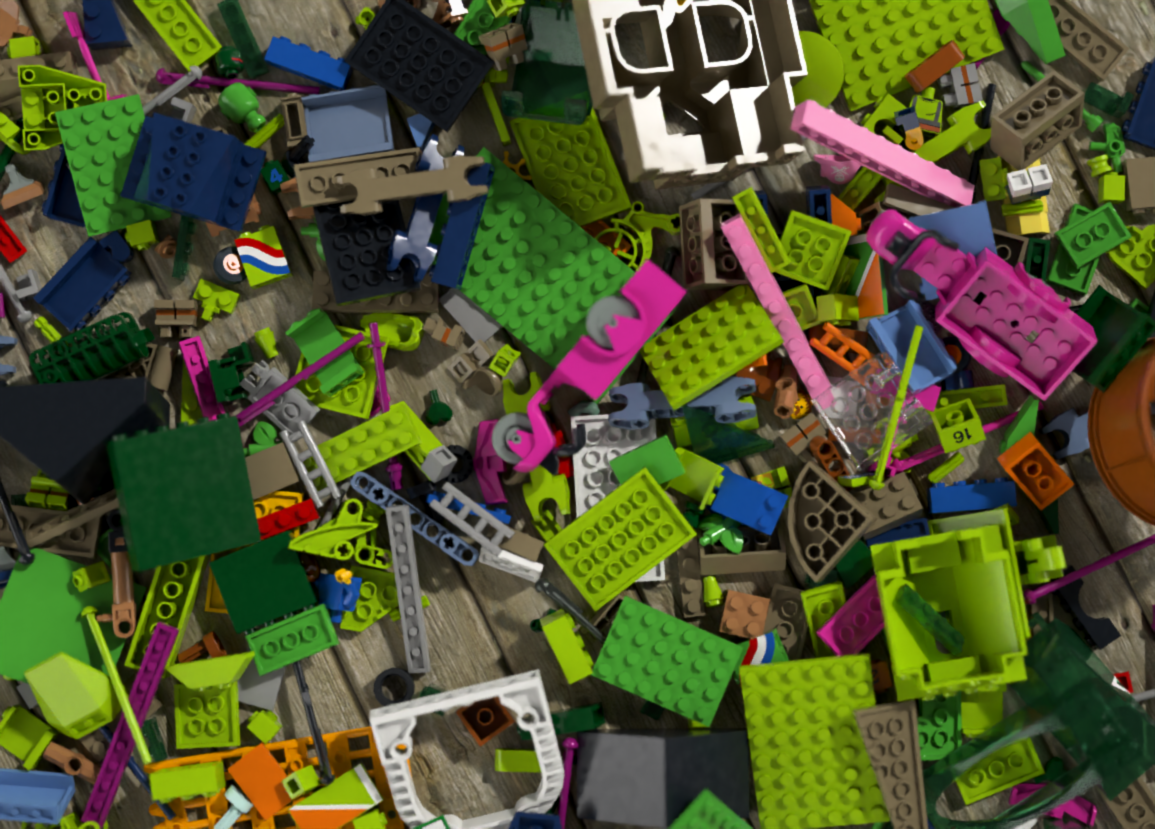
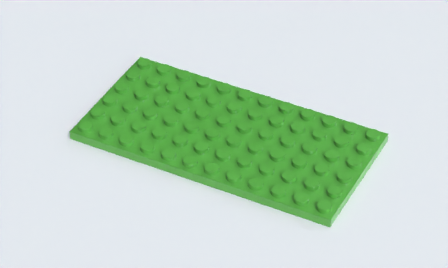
(536, 268)

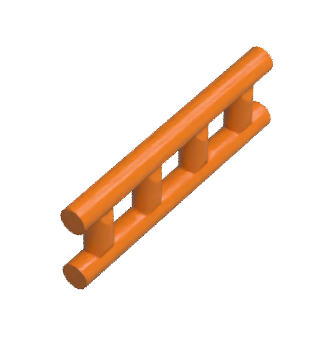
(847, 344)

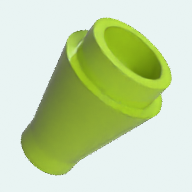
(266, 341)
(712, 594)

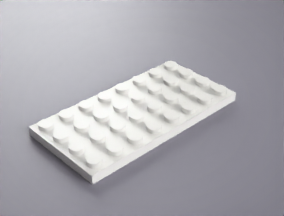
(592, 469)

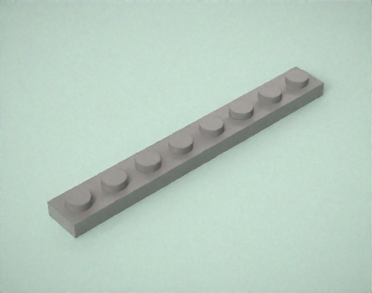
(408, 588)

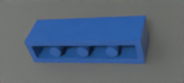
(308, 64)
(971, 497)

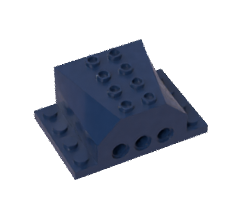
(193, 172)

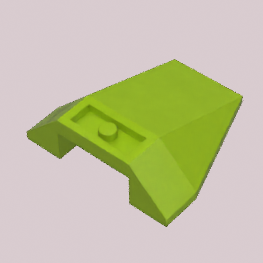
(47, 92)
(73, 695)

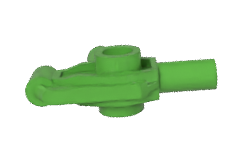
(1112, 146)

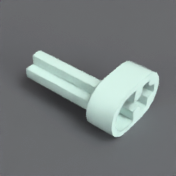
(241, 804)

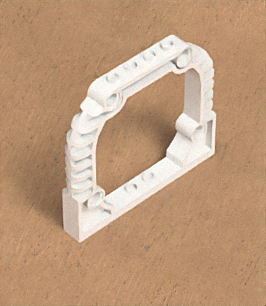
(519, 692)

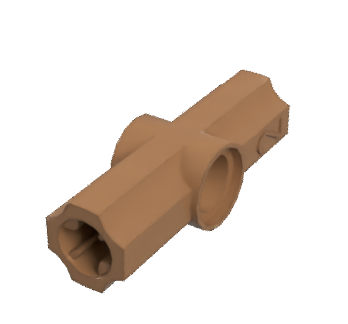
(786, 391)
(63, 757)

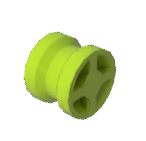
(1099, 165)
(373, 512)

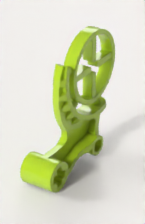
(641, 224)

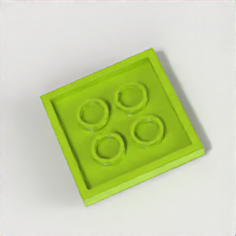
(813, 249)
(206, 717)

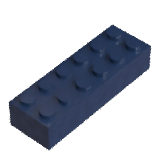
(461, 232)

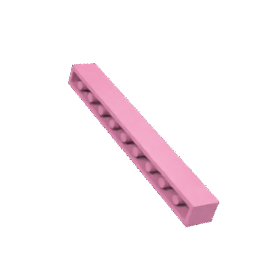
(880, 155)
(775, 305)

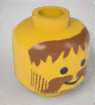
(802, 406)

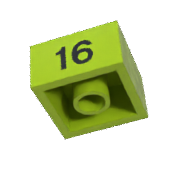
(957, 425)

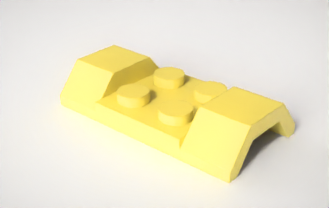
(1026, 223)

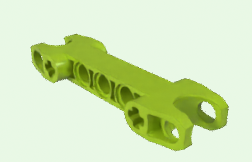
(960, 134)
(543, 483)

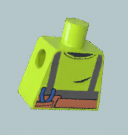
(928, 112)

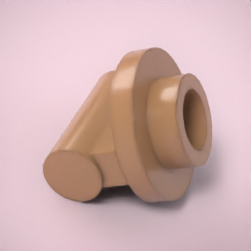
(166, 247)

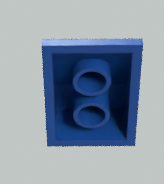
(749, 503)

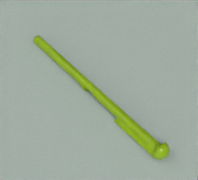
(876, 483)
(90, 612)

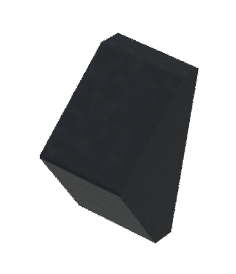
(68, 424)
(659, 773)

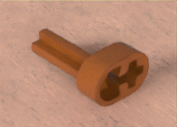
(210, 643)

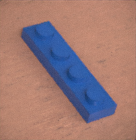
(456, 505)

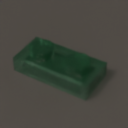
(152, 732)

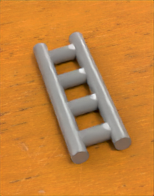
(322, 469)
(485, 516)

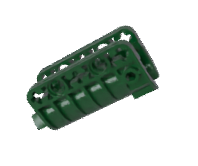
(93, 360)

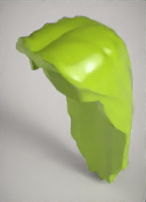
(403, 330)

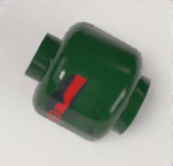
(229, 62)

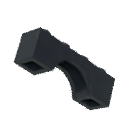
(1098, 631)

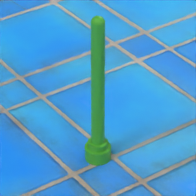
(1091, 120)

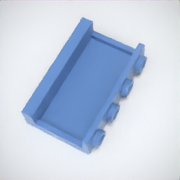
(894, 335)
(34, 795)

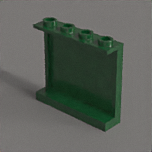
(1119, 336)
(263, 583)

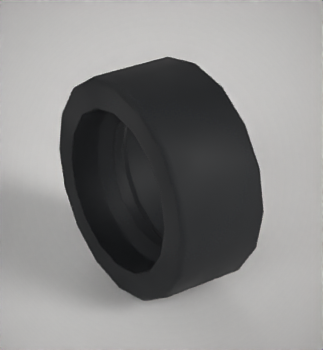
(396, 672)

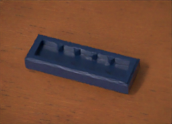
(908, 530)

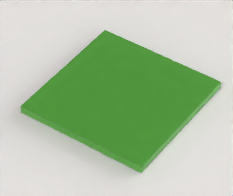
(44, 616)

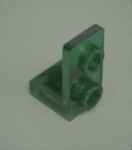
(1107, 100)

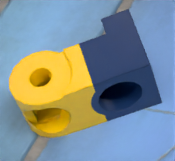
(913, 132)

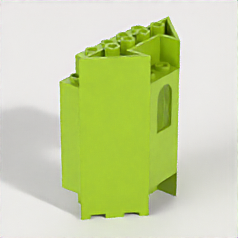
(974, 581)

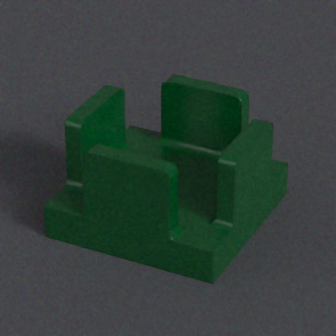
(226, 381)

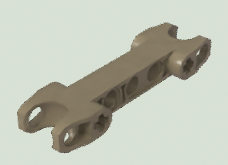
(375, 190)

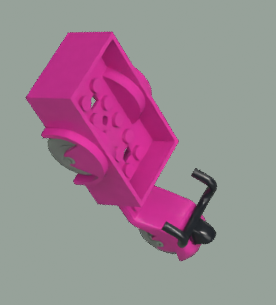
(998, 325)
(614, 337)

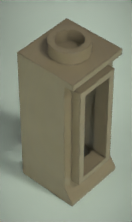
(291, 99)

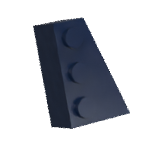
(104, 26)

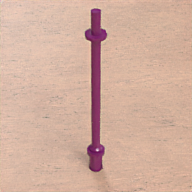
(393, 467)

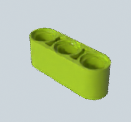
(516, 760)

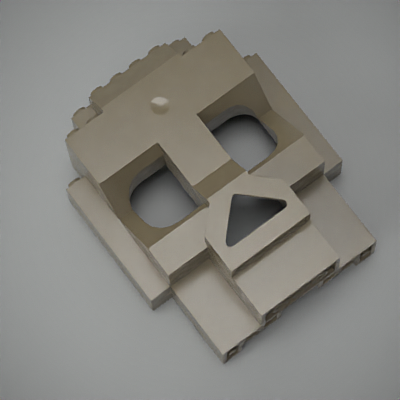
(738, 103)

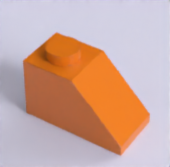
(844, 216)

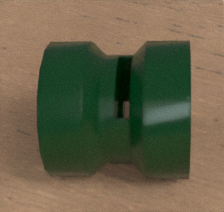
(692, 513)

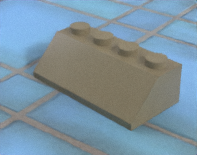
(9, 82)
(757, 555)

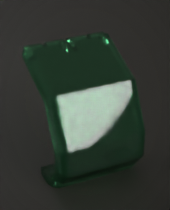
(553, 76)

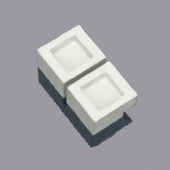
(1029, 184)

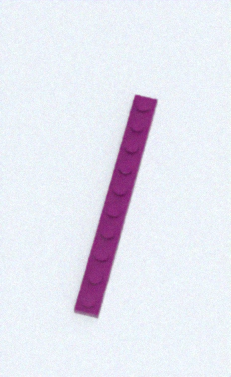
(123, 740)

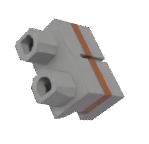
(962, 85)

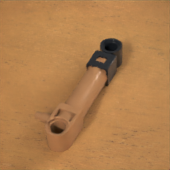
(122, 581)

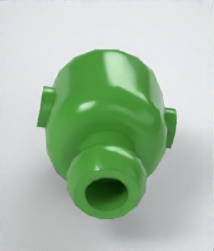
(241, 106)

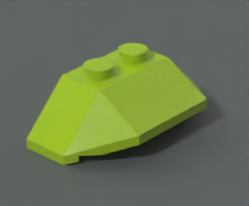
(212, 671)

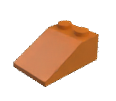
(1035, 471)

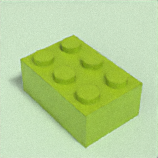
(567, 645)
(187, 781)

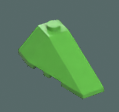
(1035, 24)

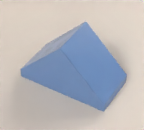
(421, 129)

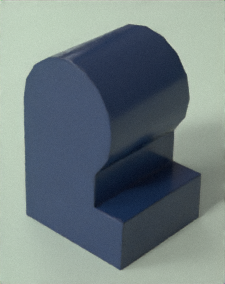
(120, 249)
(958, 381)

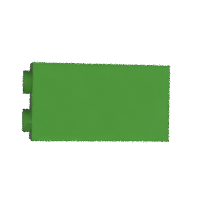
(318, 337)

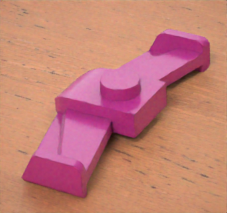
(488, 465)
(1075, 807)

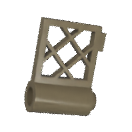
(159, 367)

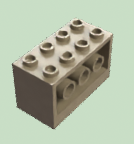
(1037, 121)
(706, 253)

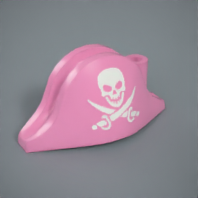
(837, 168)

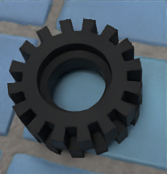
(466, 470)

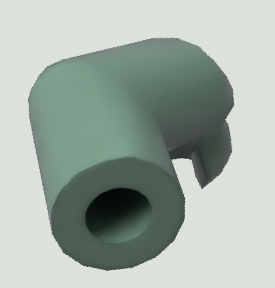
(584, 407)

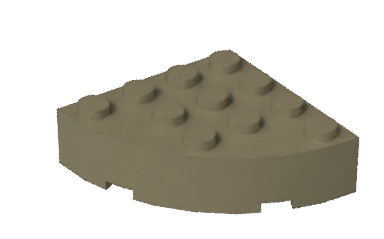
(824, 521)

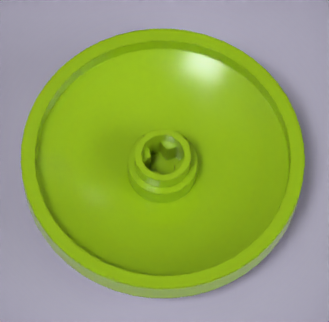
(823, 68)

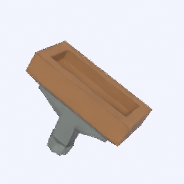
(19, 188)

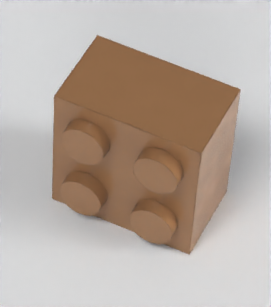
(743, 614)

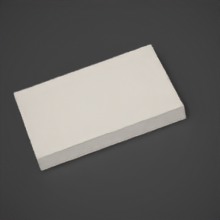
(512, 564)

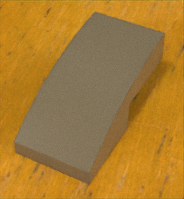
(470, 361)

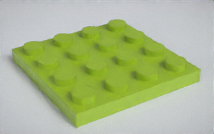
(358, 396)

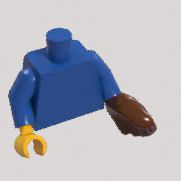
(336, 591)

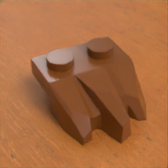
(764, 377)

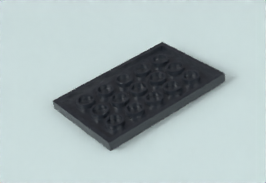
(420, 62)
(358, 253)

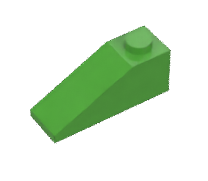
(1021, 425)

